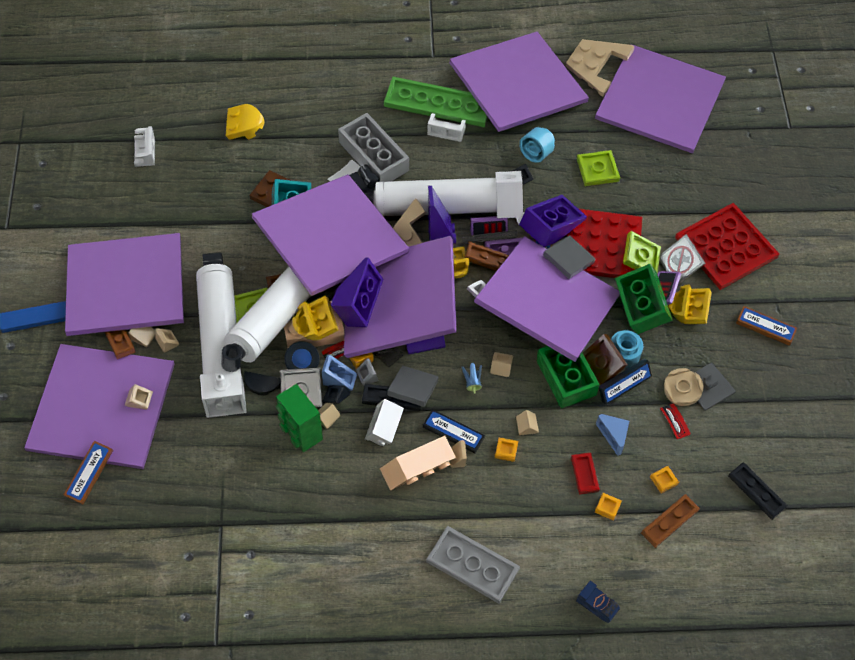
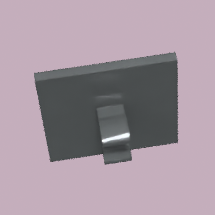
(714, 386)

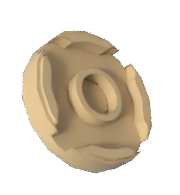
(683, 387)

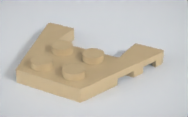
(591, 57)
(404, 227)

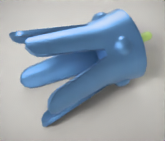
(473, 381)

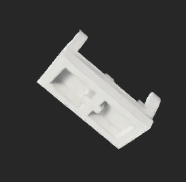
(446, 129)
(144, 147)
(384, 423)

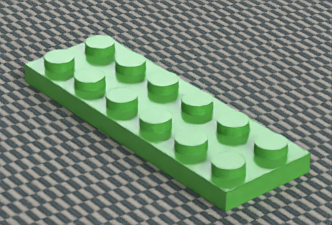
(434, 99)

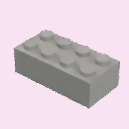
(373, 147)

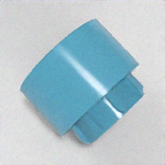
(537, 141)
(629, 346)

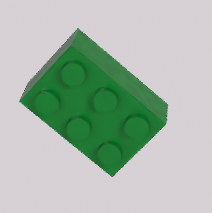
(643, 299)
(567, 379)
(299, 418)

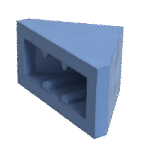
(337, 373)
(614, 431)

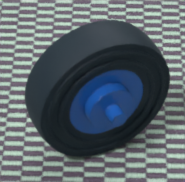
(301, 356)

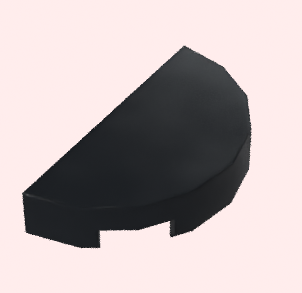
(260, 383)

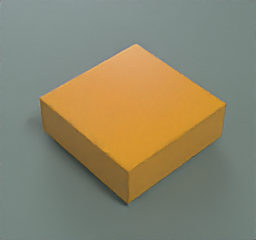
(506, 449)
(664, 479)
(608, 506)

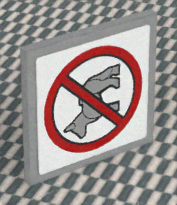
(682, 258)

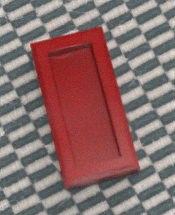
(585, 473)

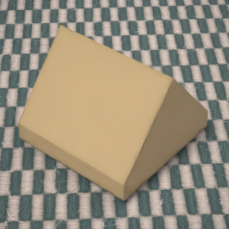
(166, 339)
(328, 414)
(527, 423)

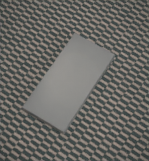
(473, 564)

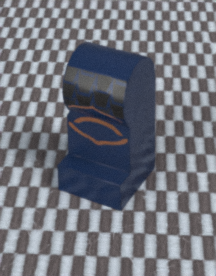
(598, 602)

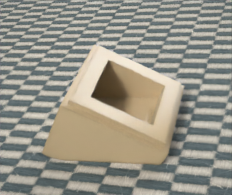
(142, 335)
(501, 364)
(138, 397)
(460, 453)

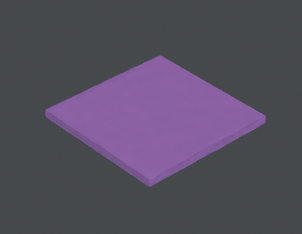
(518, 81)
(661, 98)
(329, 233)
(124, 284)
(412, 302)
(545, 302)
(87, 405)

